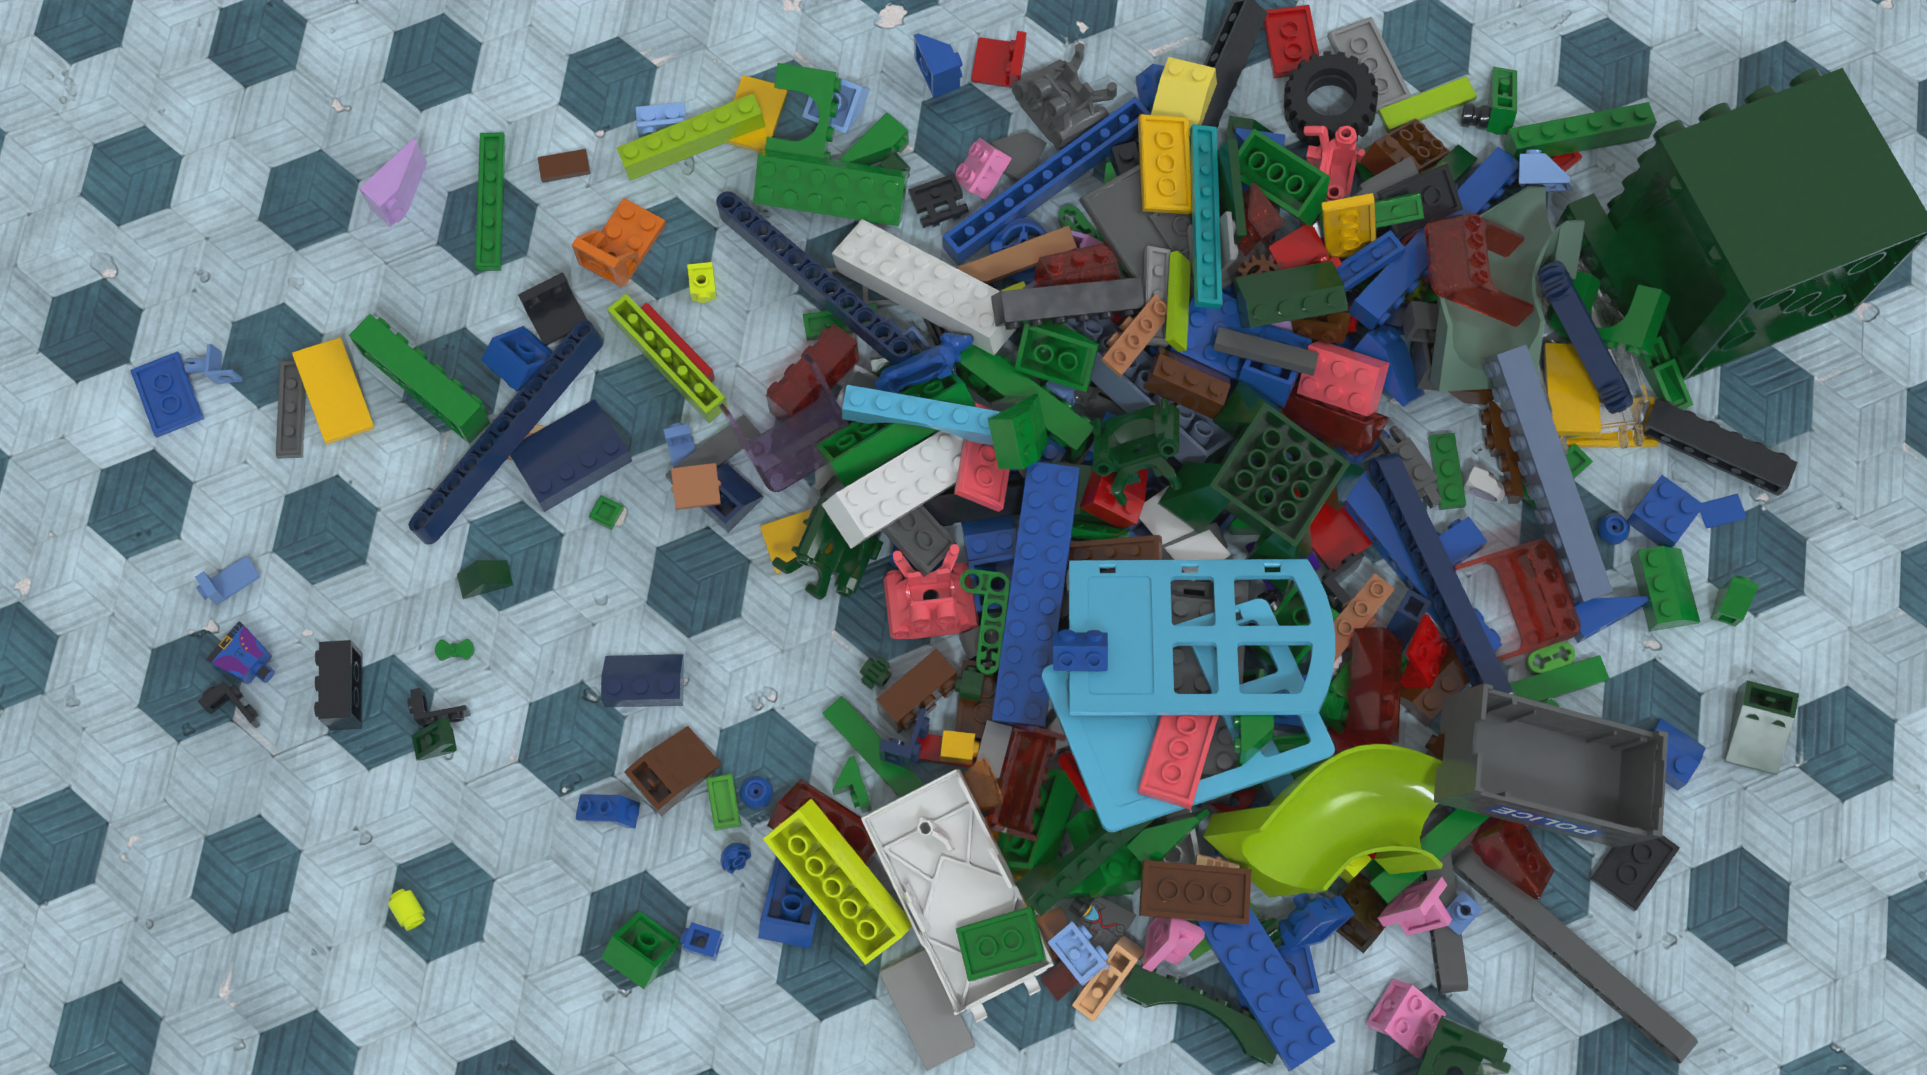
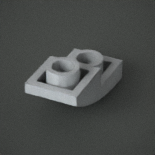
(994, 745)

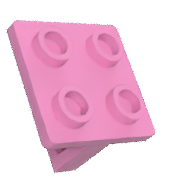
(982, 168)

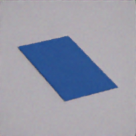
(1722, 511)

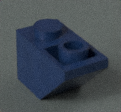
(1408, 616)

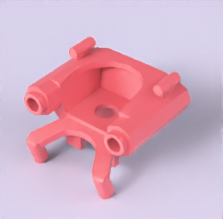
(1335, 158)
(919, 618)

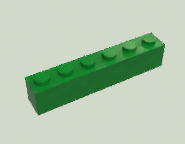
(1582, 131)

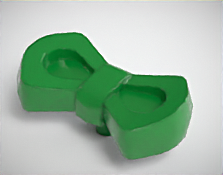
(463, 650)

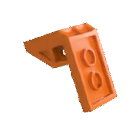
(620, 244)

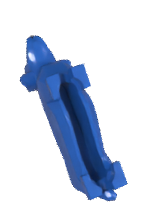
(925, 365)

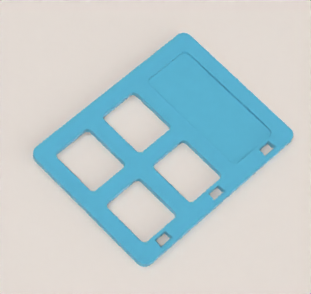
(1115, 748)

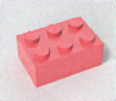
(1345, 379)

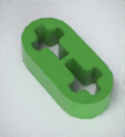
(1549, 652)

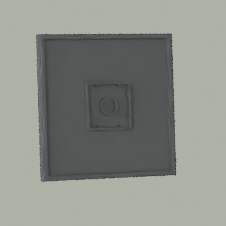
(1128, 230)

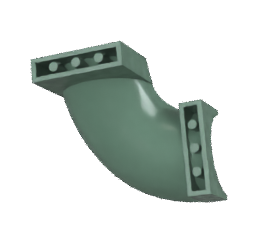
(1469, 336)

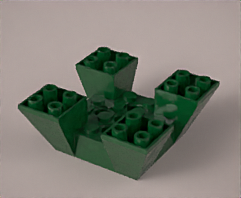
(1284, 520)

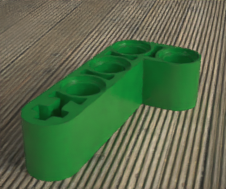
(987, 622)

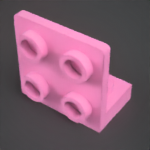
(1406, 1017)

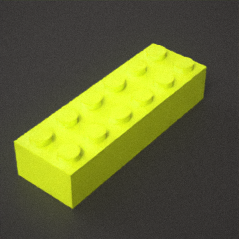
(838, 881)

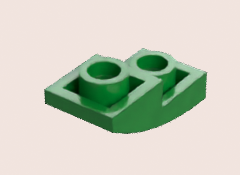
(1335, 711)

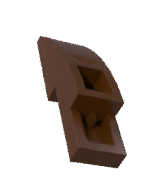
(1499, 445)

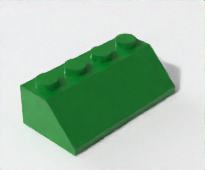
(1283, 177)
(1049, 826)

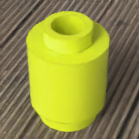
(406, 909)

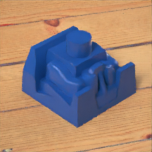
(1313, 920)

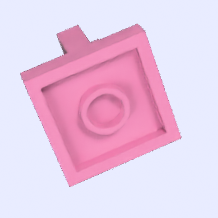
(1418, 908)
(1169, 941)

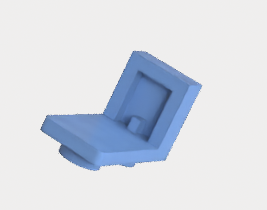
(679, 442)
(228, 581)

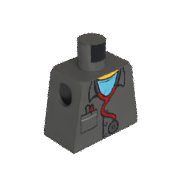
(1103, 920)

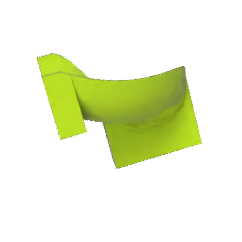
(1331, 815)

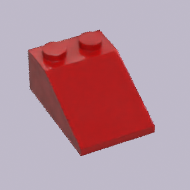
(1101, 503)

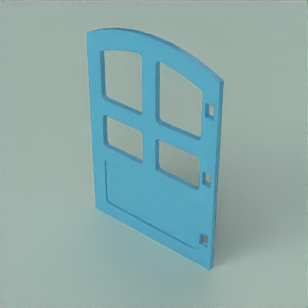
(1141, 637)

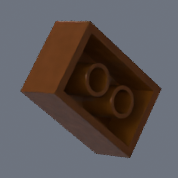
(917, 690)

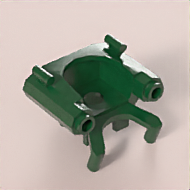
(1136, 443)
(842, 561)
(1462, 1048)

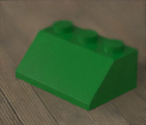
(1666, 583)

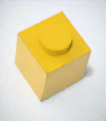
(959, 747)

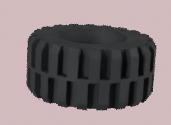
(1330, 71)

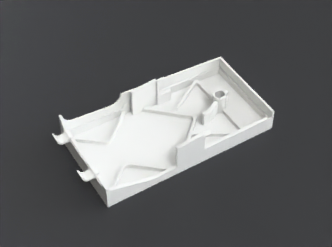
(949, 878)

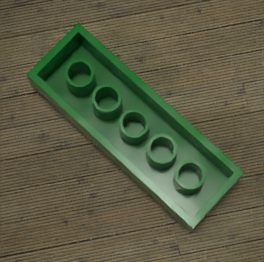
(830, 187)
(419, 378)
(995, 378)
(867, 446)

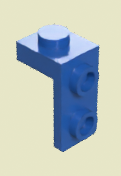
(608, 808)

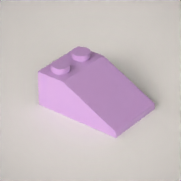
(395, 184)

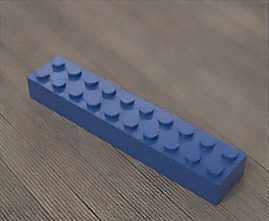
(1036, 593)

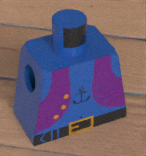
(242, 656)

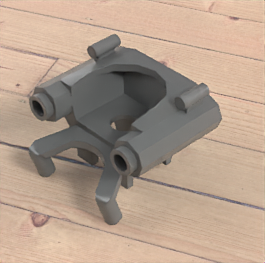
(1050, 108)

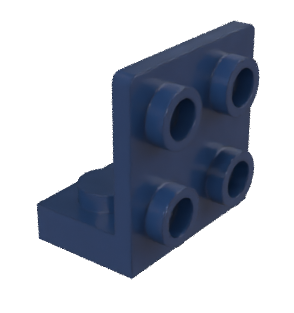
(903, 756)

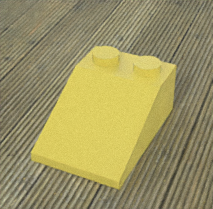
(1185, 90)

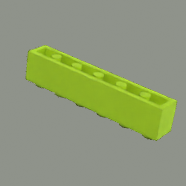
(691, 137)
(667, 357)

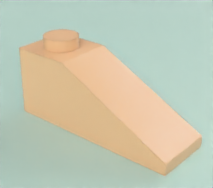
(1104, 984)

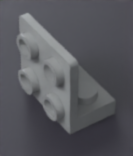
(1229, 250)

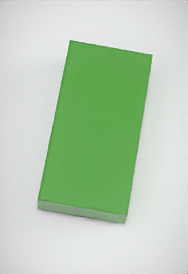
(723, 802)

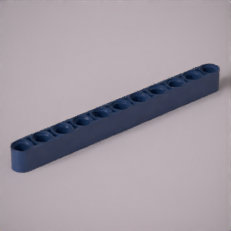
(808, 269)
(506, 433)
(1437, 573)

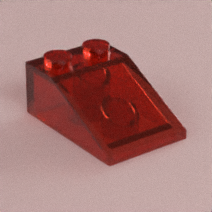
(1513, 854)

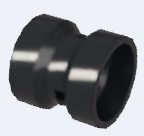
(1469, 116)

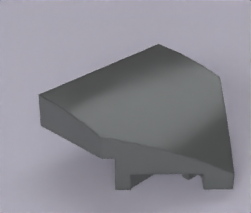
(1025, 153)

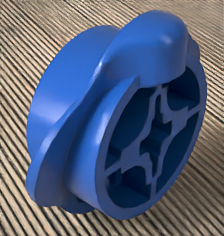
(1017, 228)

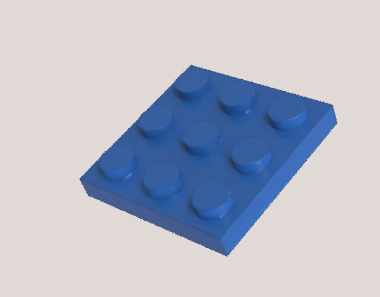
(1202, 333)

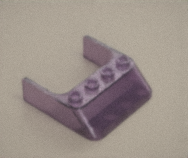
(789, 448)

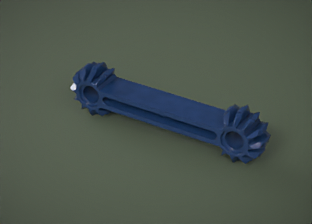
(1585, 337)

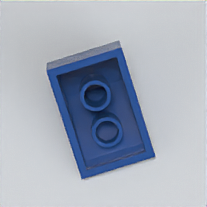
(1388, 346)
(1269, 380)
(788, 910)

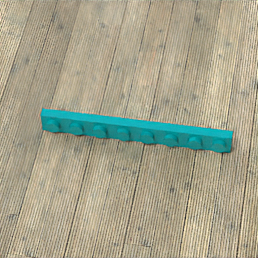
(1205, 217)

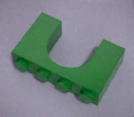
(822, 88)
(1638, 328)

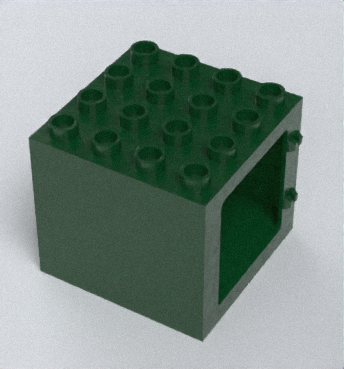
(1766, 218)

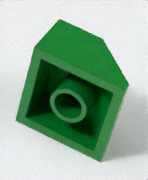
(641, 949)

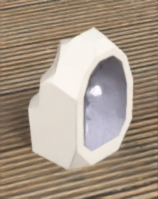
(1484, 485)

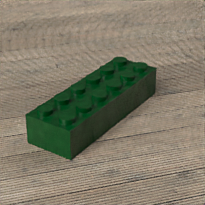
(1605, 253)

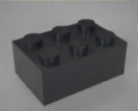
(339, 685)

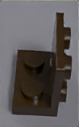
(1367, 905)

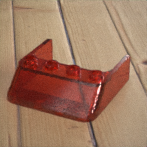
(1461, 265)
(1534, 594)
(1021, 780)

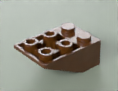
(1406, 141)
(672, 770)

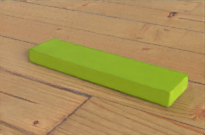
(1427, 104)
(1178, 301)

